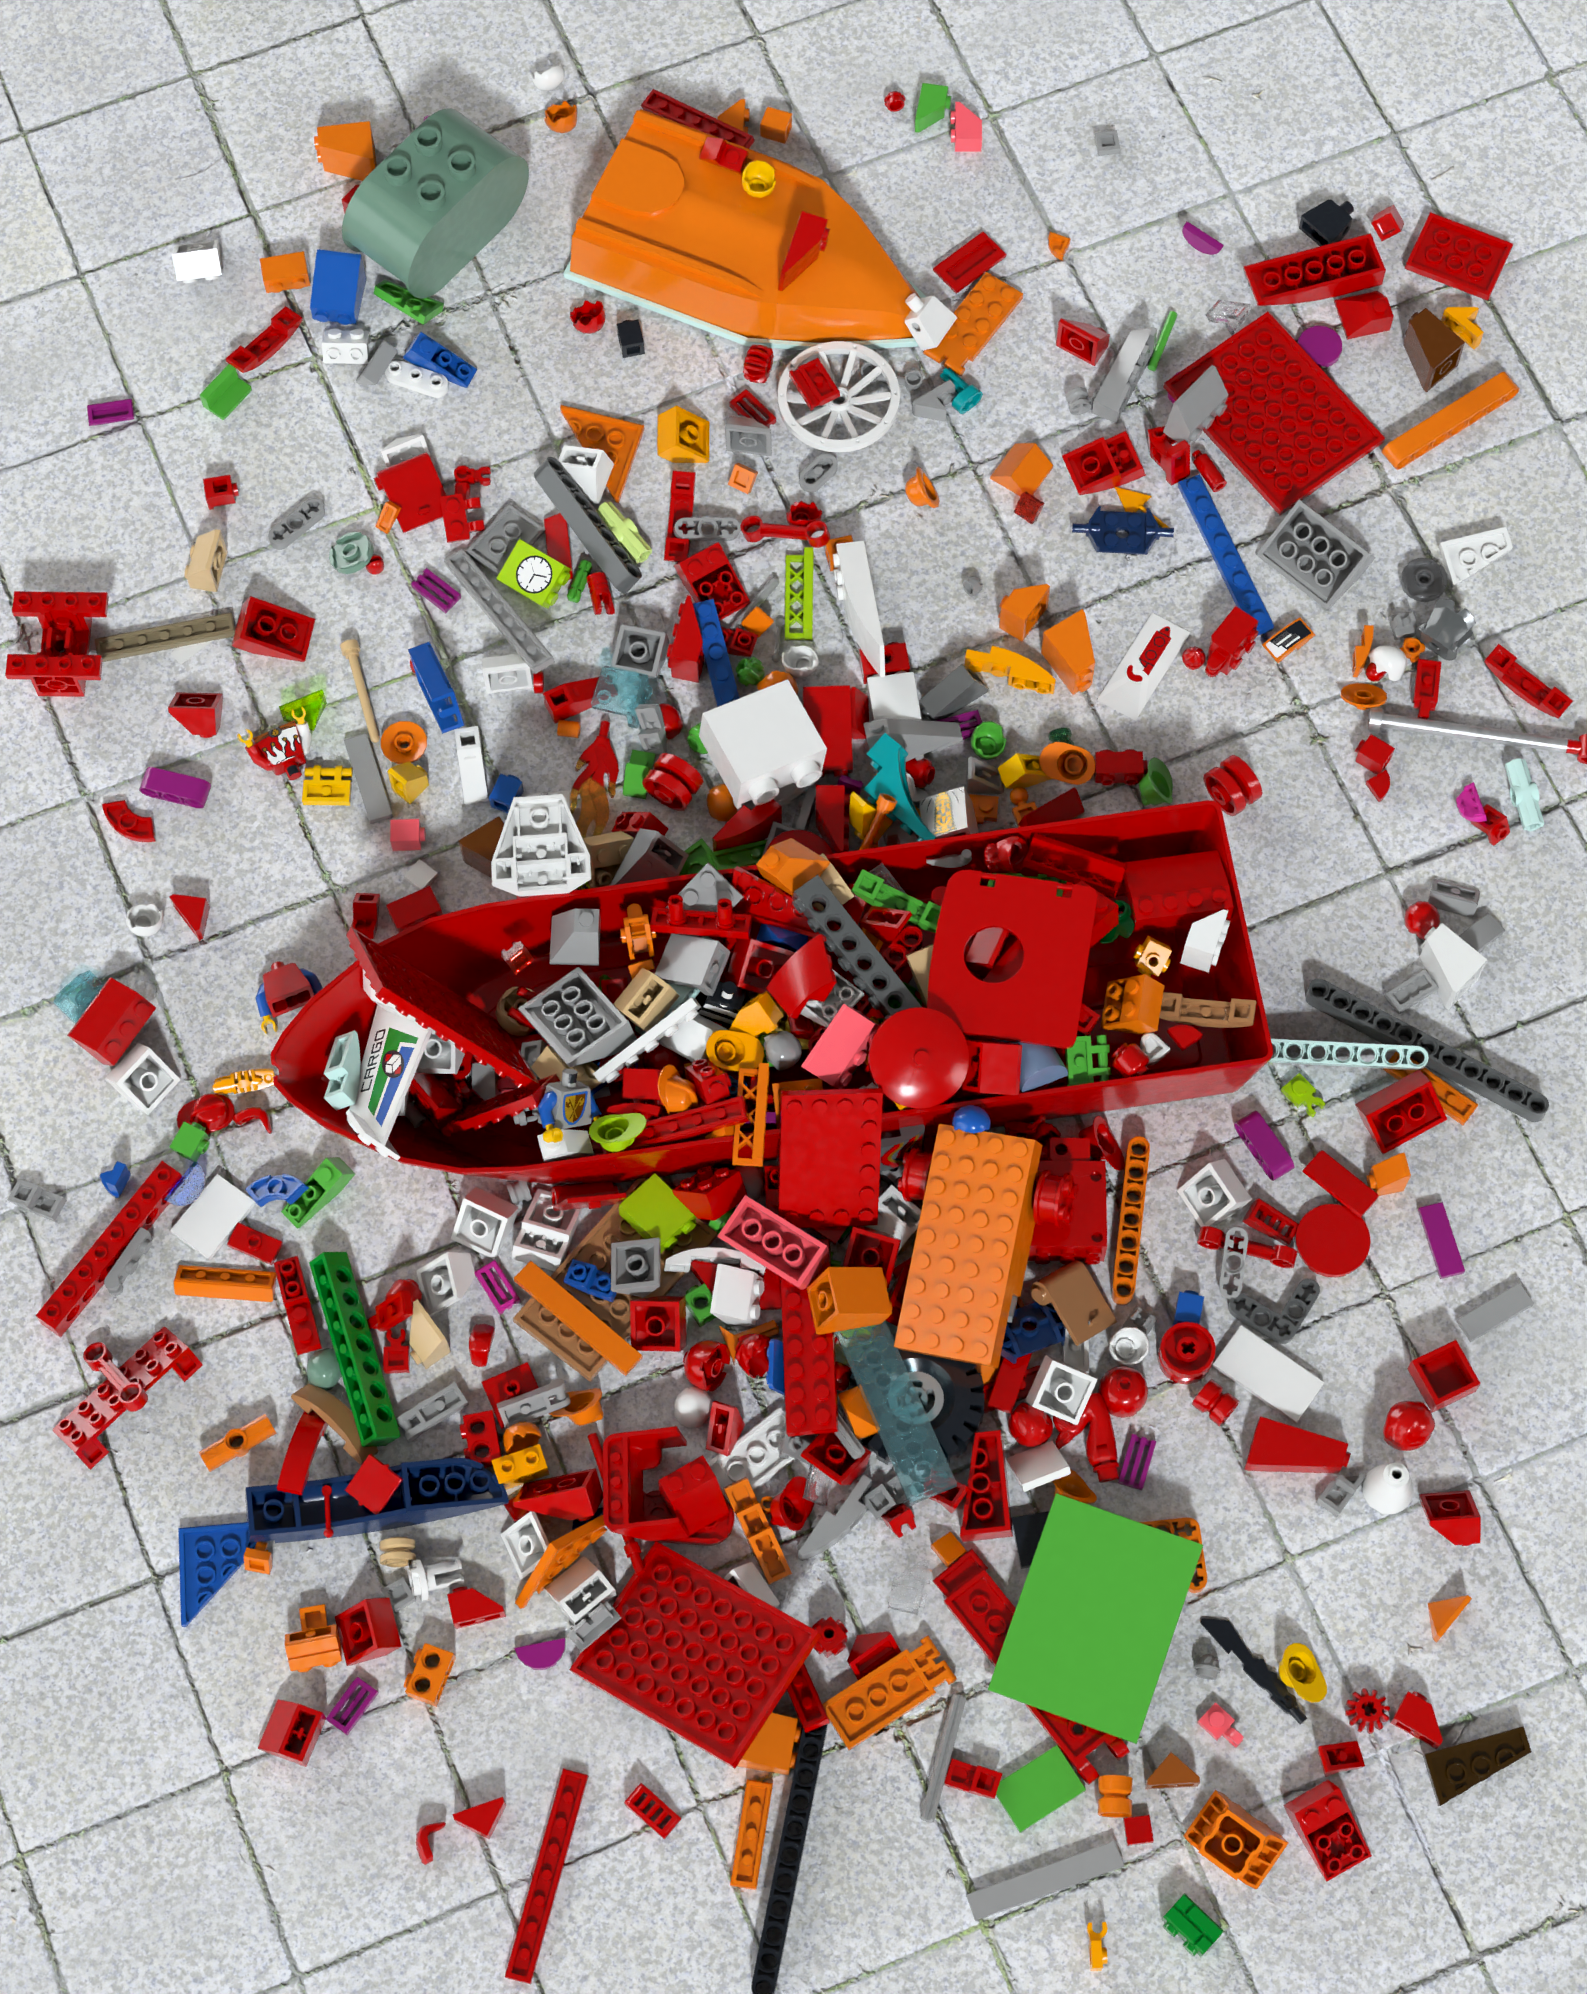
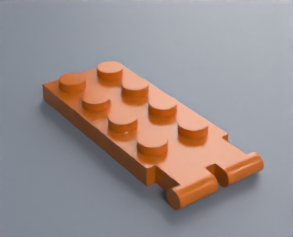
(976, 322)
(887, 1693)

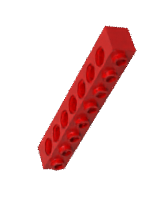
(95, 1265)

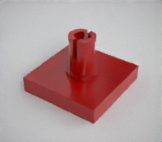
(509, 1385)

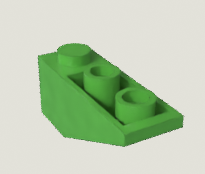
(323, 1186)

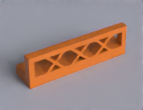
(760, 1116)

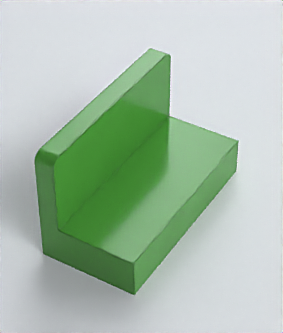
(225, 393)

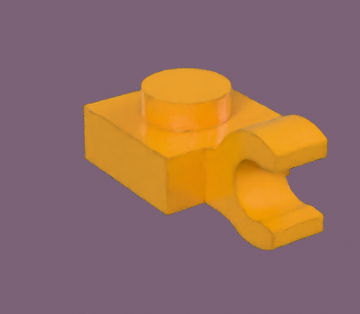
(1098, 1954)

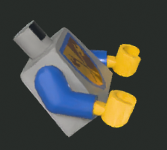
(566, 1106)

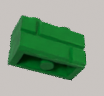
(1191, 1926)

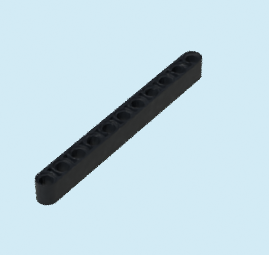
(783, 1867)

